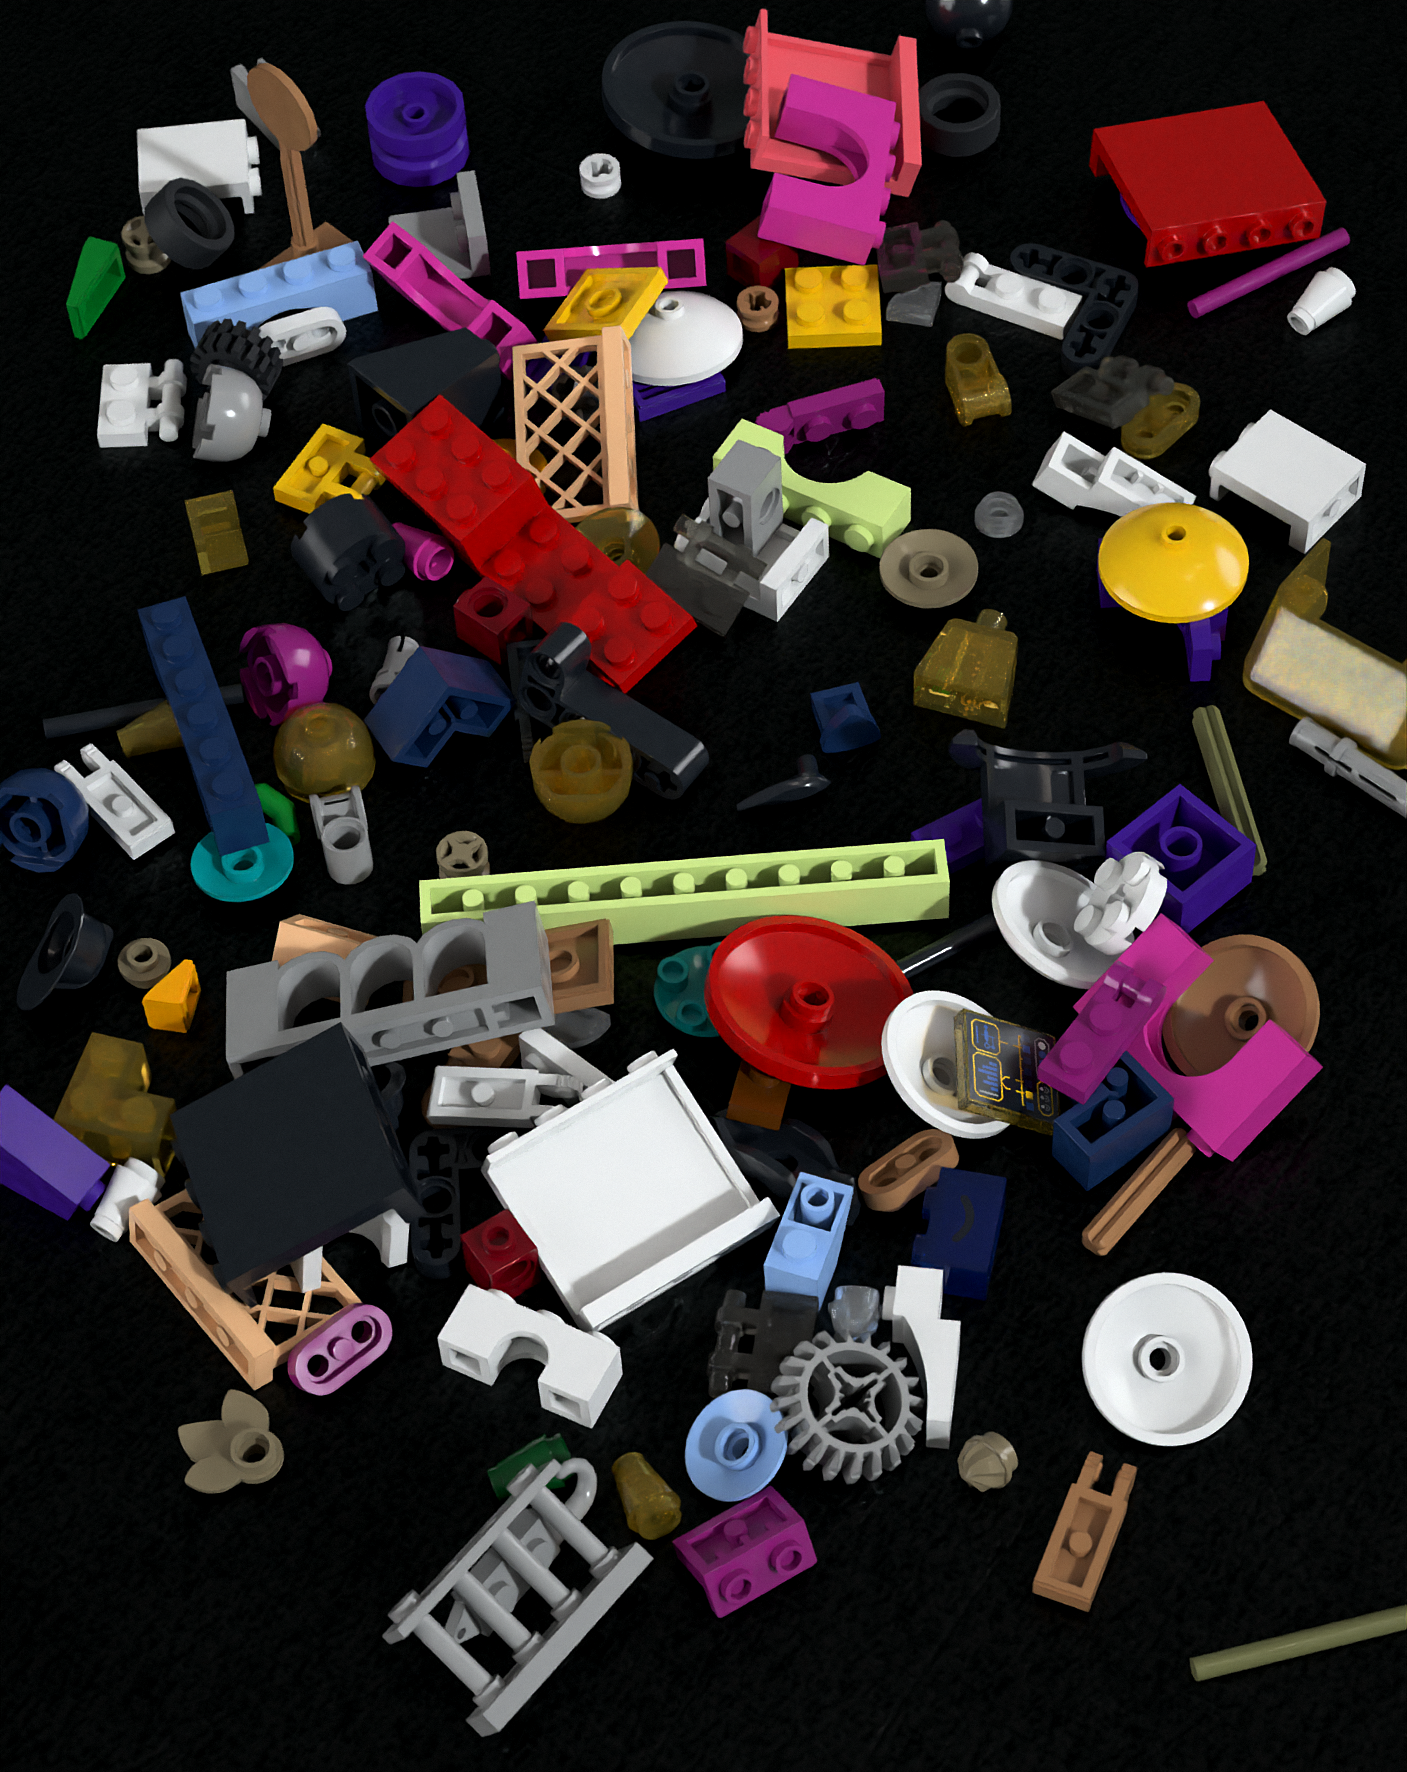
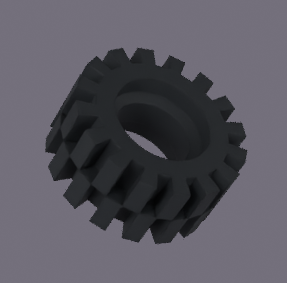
(238, 349)

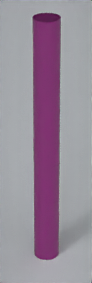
(1268, 272)

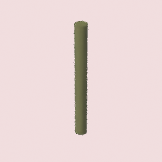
(1299, 1643)

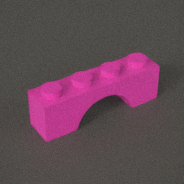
(558, 270)
(443, 296)

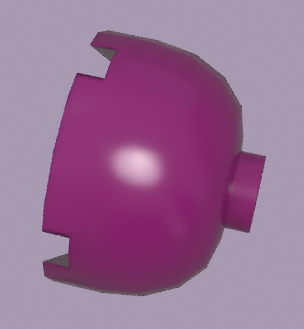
(283, 670)

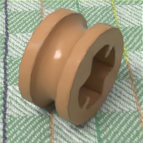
(758, 297)

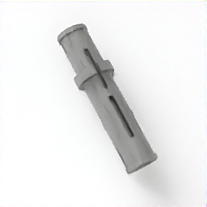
(1345, 760)

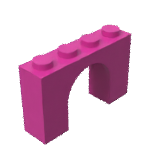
(859, 133)
(1245, 1094)

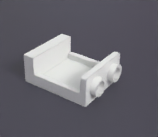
(208, 153)
(1289, 477)
(791, 560)

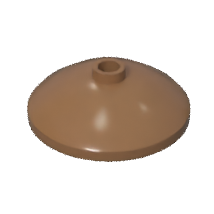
(1244, 980)

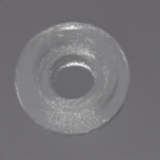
(999, 515)

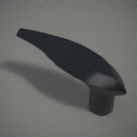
(800, 786)

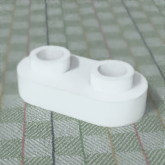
(305, 334)

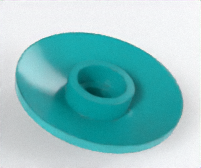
(244, 873)

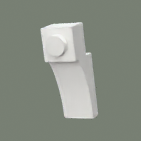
(1109, 483)
(930, 1341)

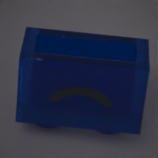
(962, 1230)

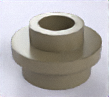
(146, 973)

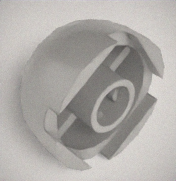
(228, 416)

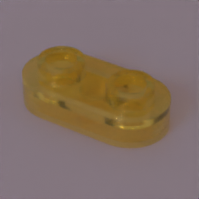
(1156, 428)

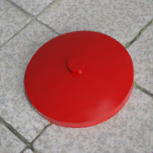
(804, 1000)

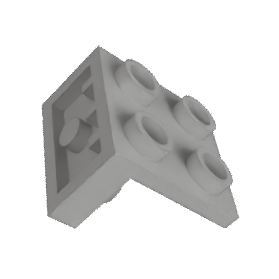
(453, 233)

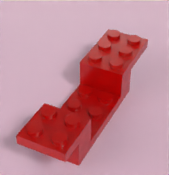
(512, 535)

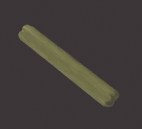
(1226, 778)

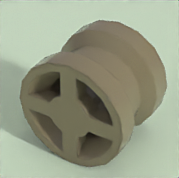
(141, 250)
(462, 849)

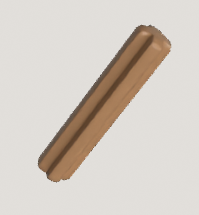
(1138, 1192)

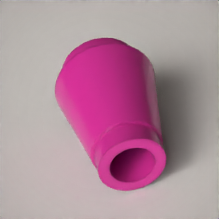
(426, 553)

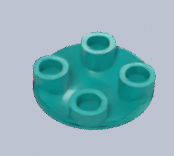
(681, 990)

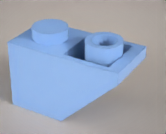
(808, 1238)

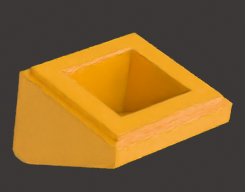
(174, 999)

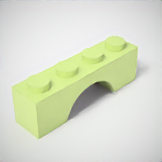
(858, 512)

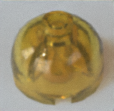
(323, 751)
(581, 771)

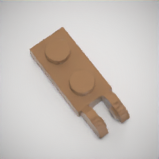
(1084, 1537)

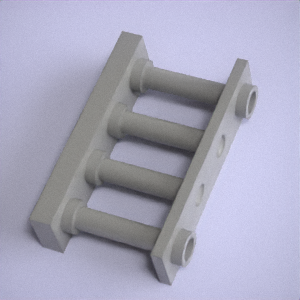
(573, 1610)

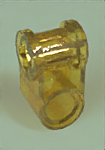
(974, 379)

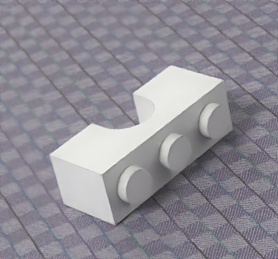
(493, 1330)

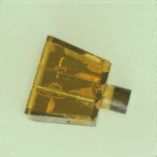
(970, 670)

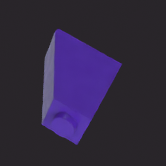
(45, 1159)

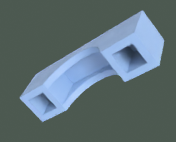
(323, 279)

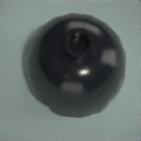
(968, 19)

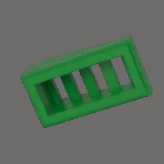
(94, 284)

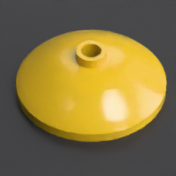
(1173, 562)

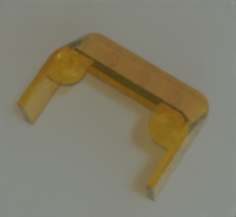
(1325, 672)

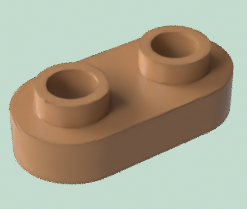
(907, 1170)

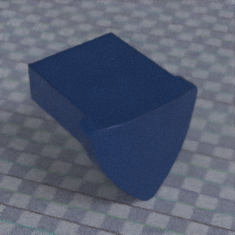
(843, 718)

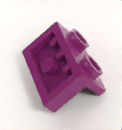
(746, 1550)

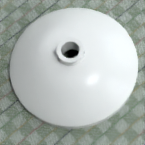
(684, 339)
(1037, 914)
(922, 1062)
(1204, 1354)

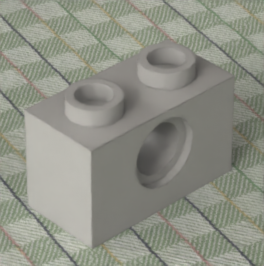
(746, 496)

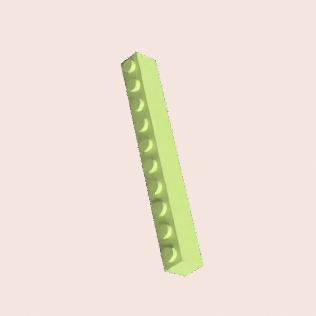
(713, 893)

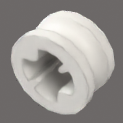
(600, 176)

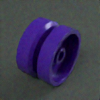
(417, 129)

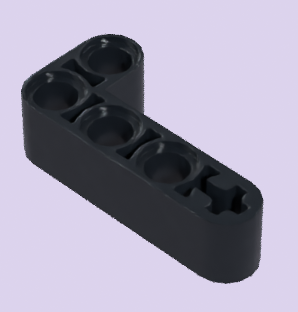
(561, 690)

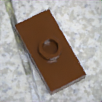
(758, 1098)

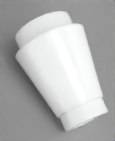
(1323, 299)
(126, 1188)

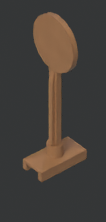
(293, 124)

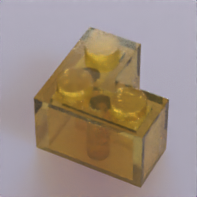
(110, 1105)

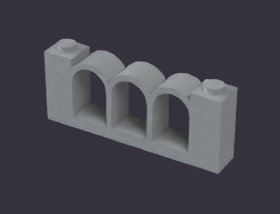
(516, 999)

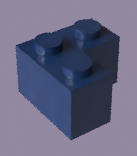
(435, 698)
(1114, 1125)

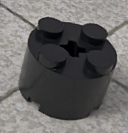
(349, 550)

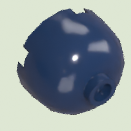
(42, 819)

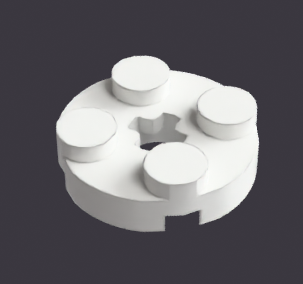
(1124, 898)

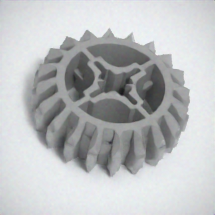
(823, 1367)

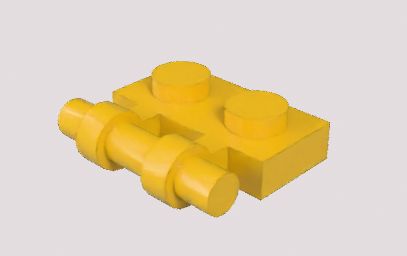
(323, 467)

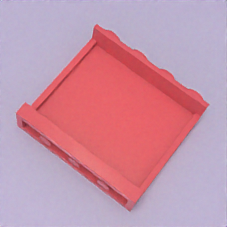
(880, 75)

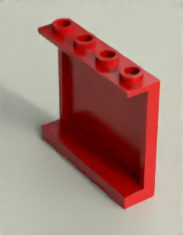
(1210, 182)

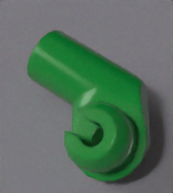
(280, 810)

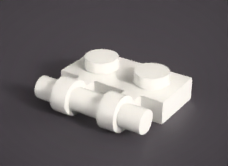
(126, 403)

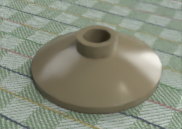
(928, 568)

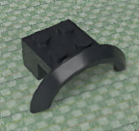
(1038, 800)

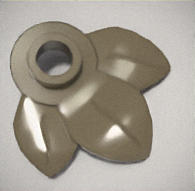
(226, 1444)

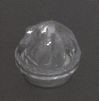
(856, 1309)

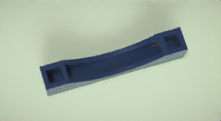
(204, 726)

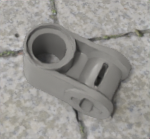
(344, 835)

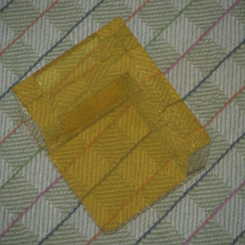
(216, 532)

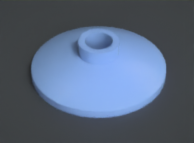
(720, 1438)

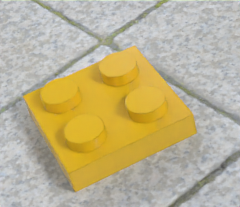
(606, 299)
(833, 306)

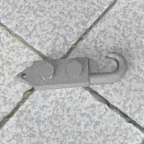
(541, 1541)

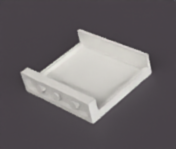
(625, 1192)

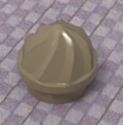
(987, 1461)

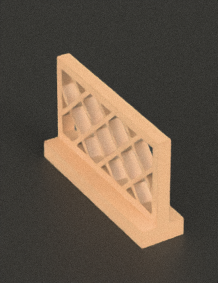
(613, 414)
(220, 1314)

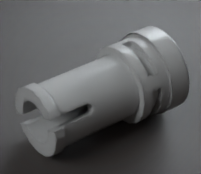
(392, 665)

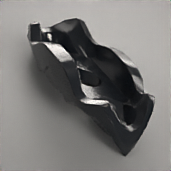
(795, 1142)

